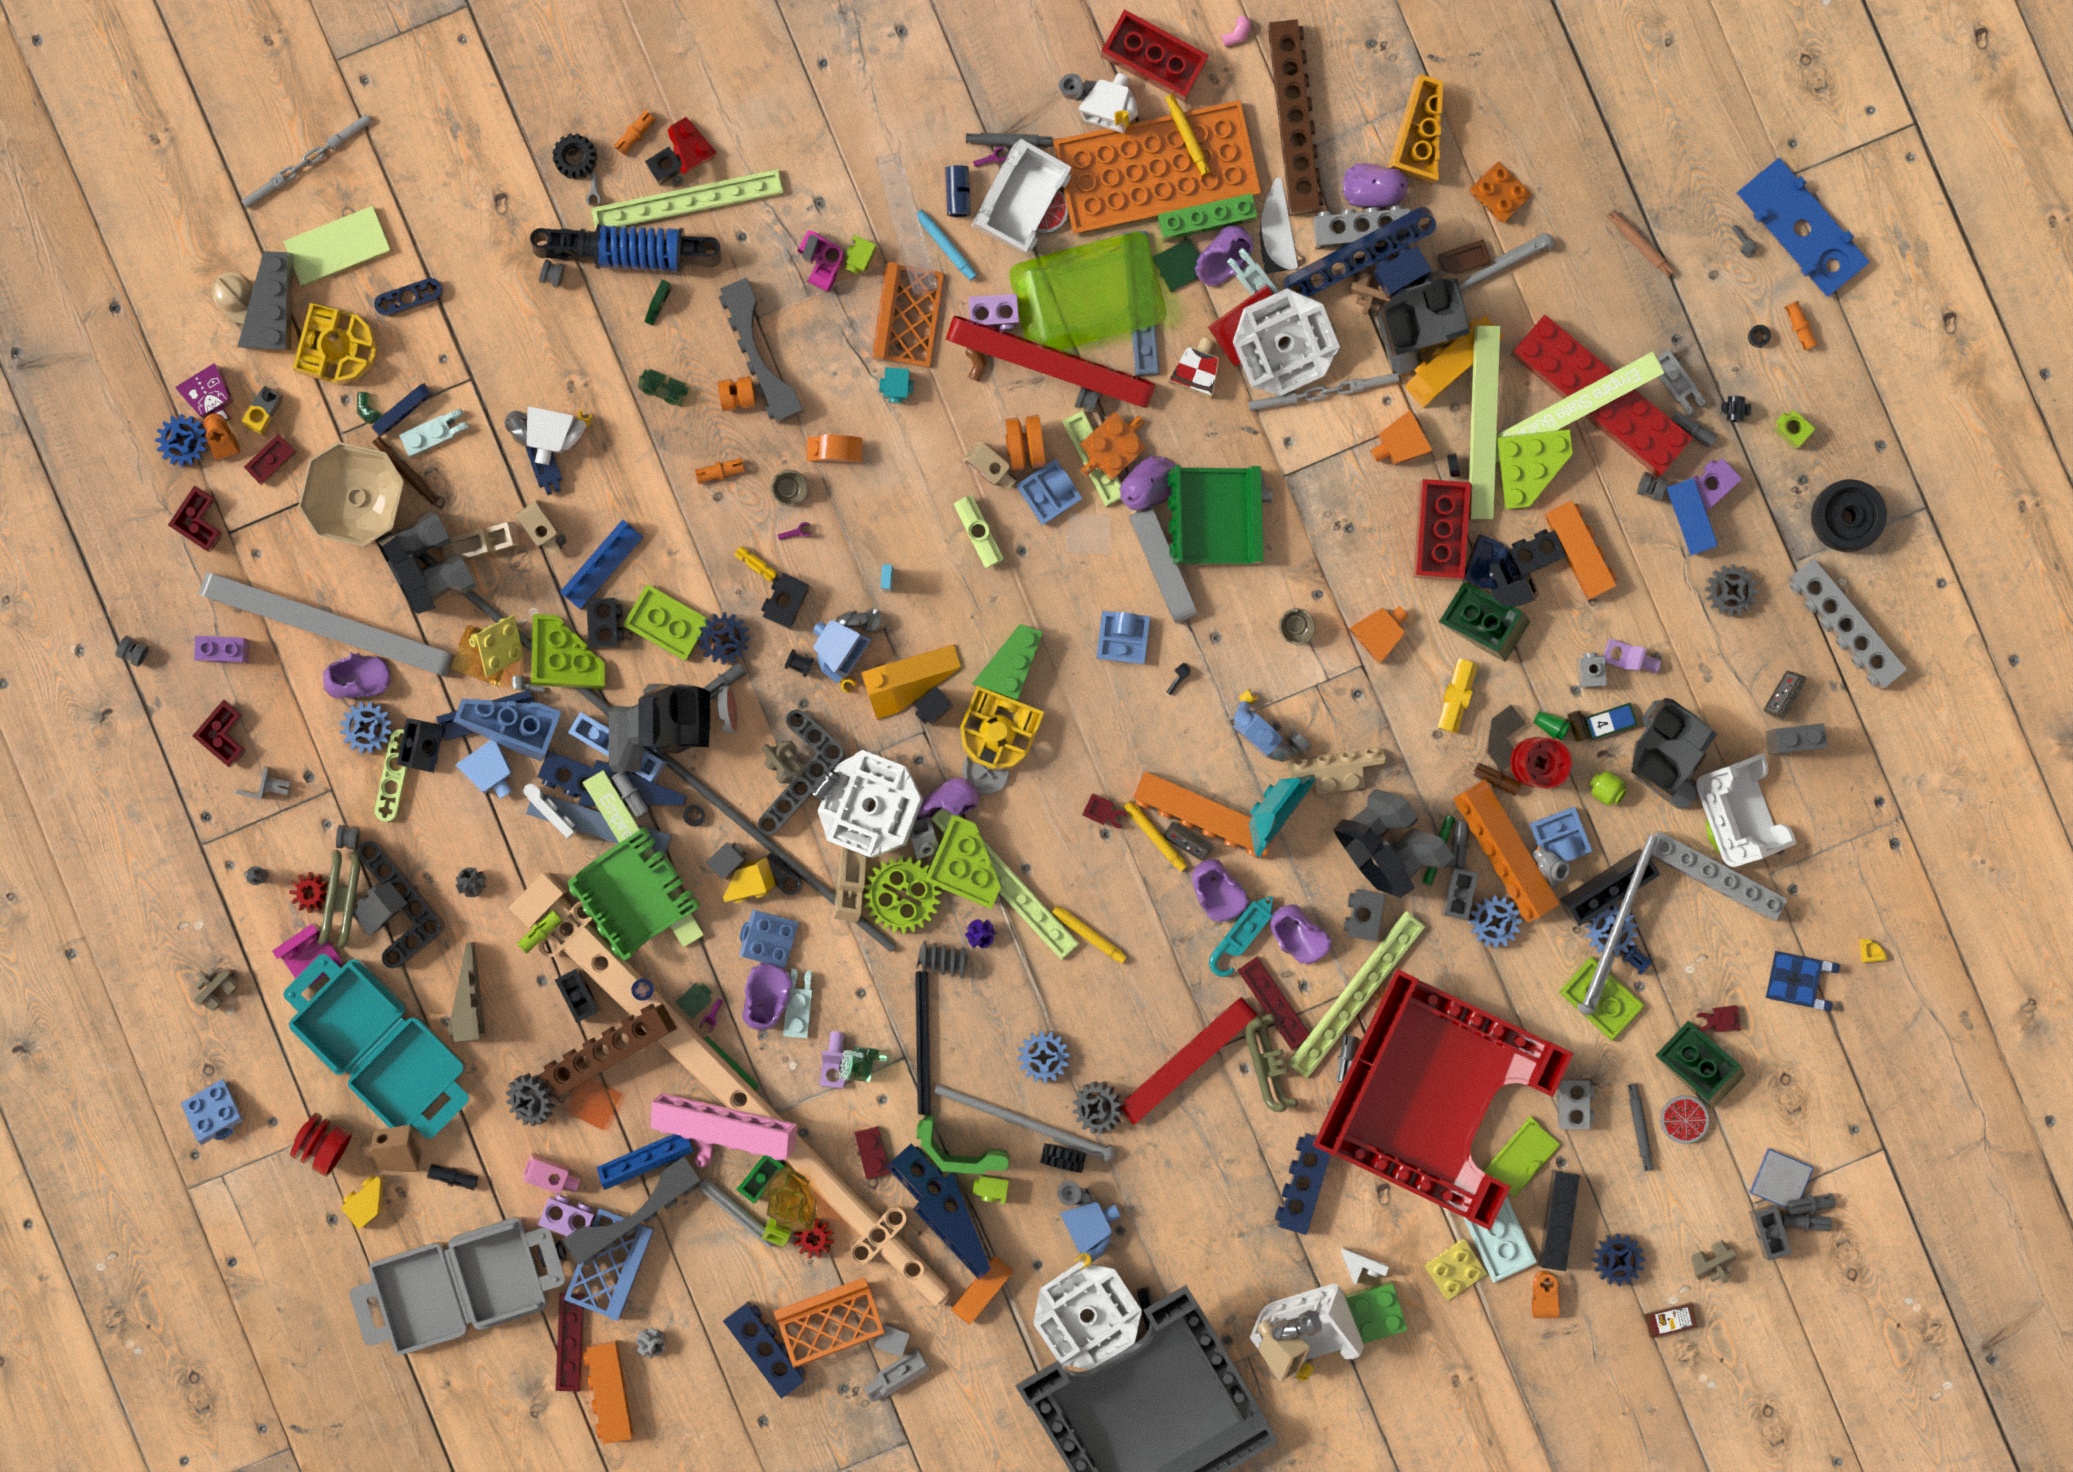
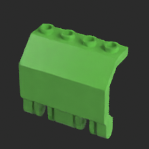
(631, 895)
(990, 1160)

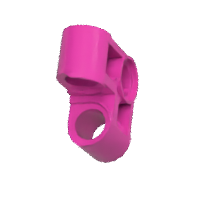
(824, 272)

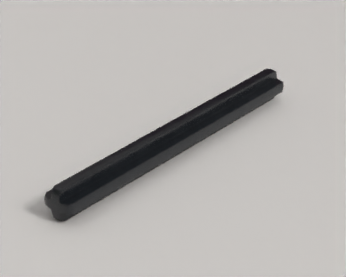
(922, 1043)

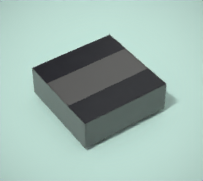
(811, 248)

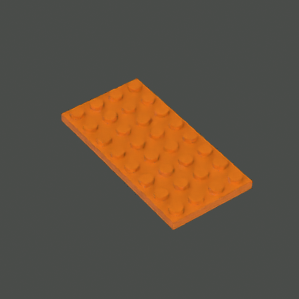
(1150, 169)

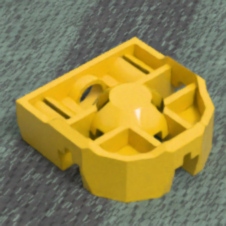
(336, 352)
(989, 734)

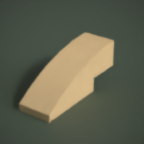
(483, 541)
(850, 885)

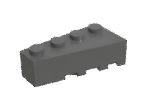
(270, 305)

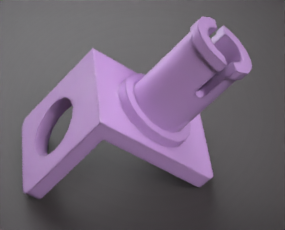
(1632, 657)
(832, 1059)

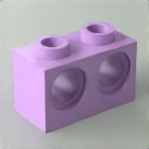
(993, 305)
(565, 1224)

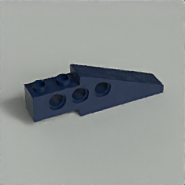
(650, 792)
(951, 1227)

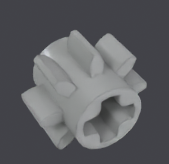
(650, 1342)

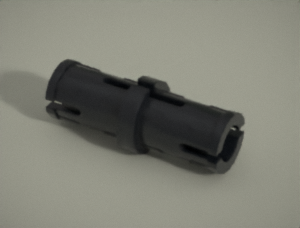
(452, 1177)

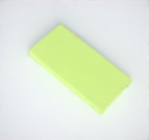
(337, 246)

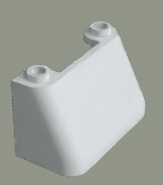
(1021, 196)
(1740, 812)
(1331, 1307)

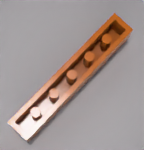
(1195, 811)
(1506, 851)

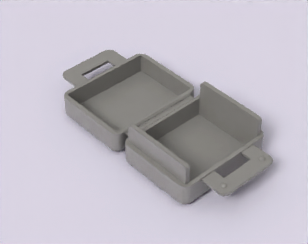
(436, 1292)

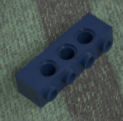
(1300, 1221)
(736, 1323)

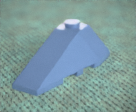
(515, 725)

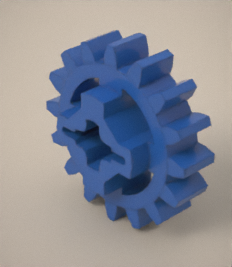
(177, 431)

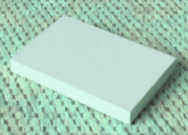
(1504, 1246)

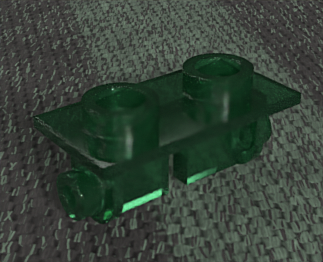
(652, 384)

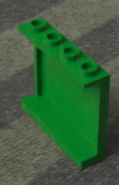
(1216, 516)

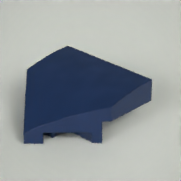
(1481, 557)

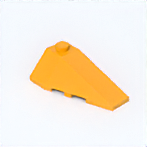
(904, 681)

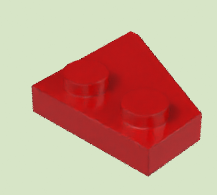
(690, 145)

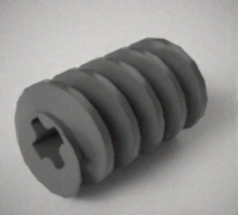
(942, 959)

